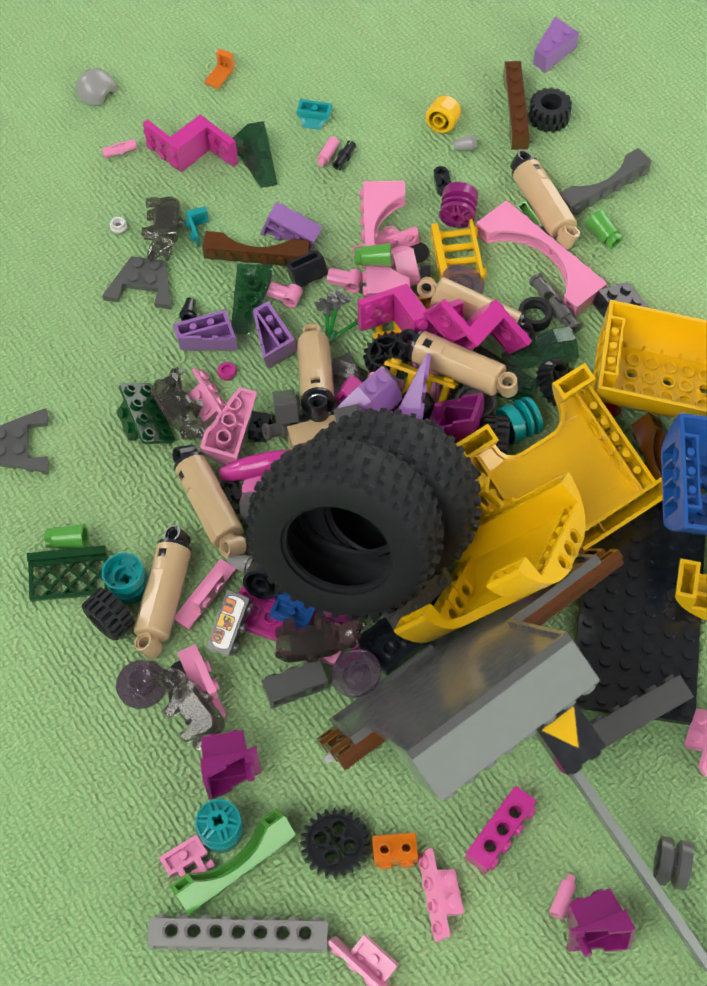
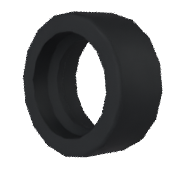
(538, 303)

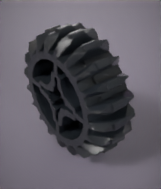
(388, 344)
(548, 373)

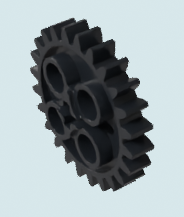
(318, 852)

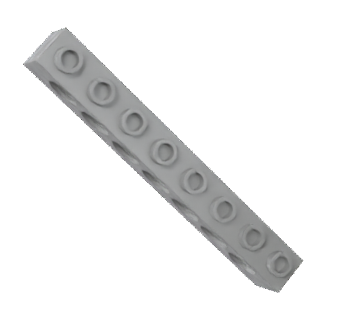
(248, 943)

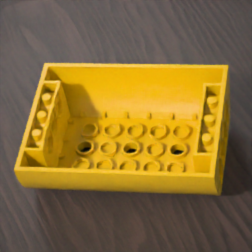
(654, 349)

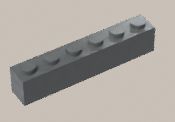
(642, 710)

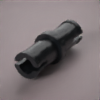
(344, 155)

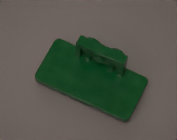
(142, 415)

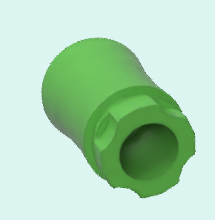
(604, 228)
(373, 255)
(67, 537)

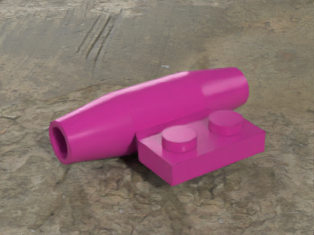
(249, 469)

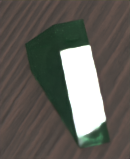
(255, 151)
(250, 290)
(551, 344)

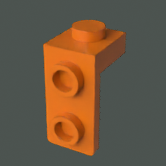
(221, 72)

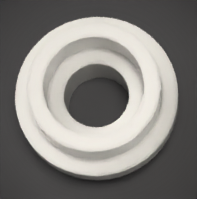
(118, 225)

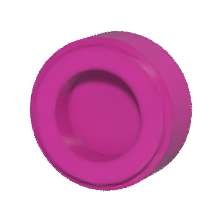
(227, 371)

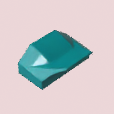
(313, 113)

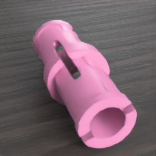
(119, 148)

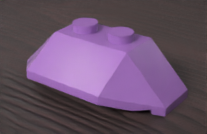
(376, 392)

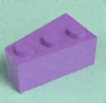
(555, 44)
(206, 333)
(273, 335)

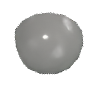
(94, 86)

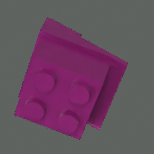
(459, 416)
(227, 762)
(599, 924)

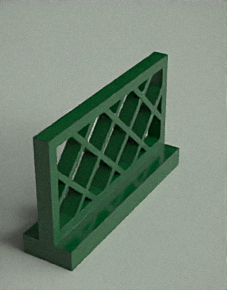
(63, 557)

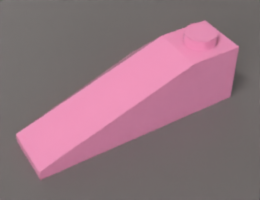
(227, 432)

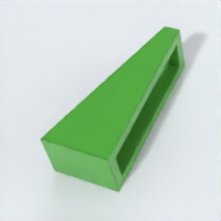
(525, 209)

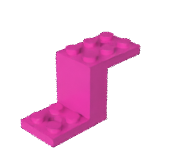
(190, 143)
(397, 305)
(488, 319)

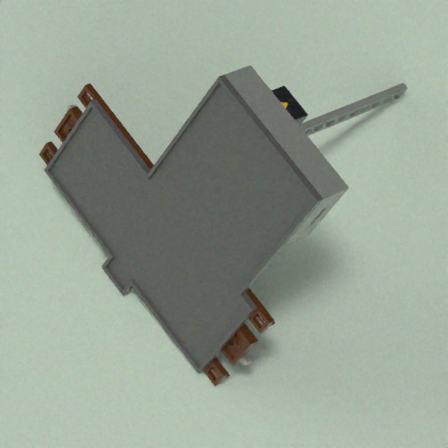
(486, 692)

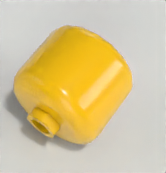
(443, 114)

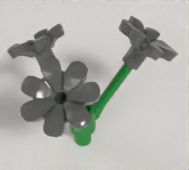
(333, 303)

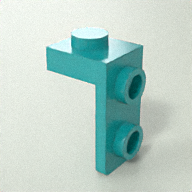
(195, 217)

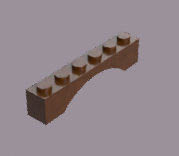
(517, 105)
(221, 247)
(650, 437)

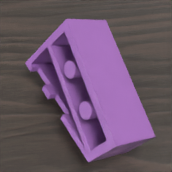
(289, 225)

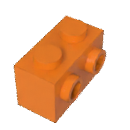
(395, 850)

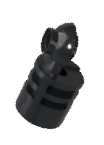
(257, 583)

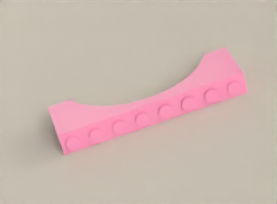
(379, 201)
(510, 225)

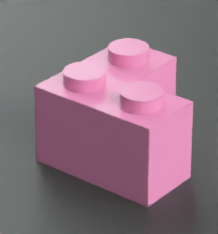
(405, 263)

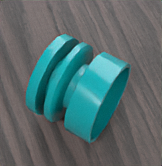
(524, 419)
(125, 577)
(225, 835)

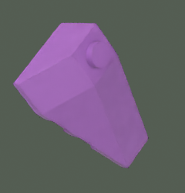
(416, 392)

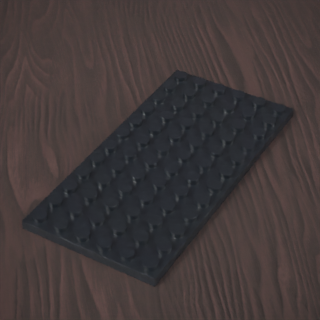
(632, 622)

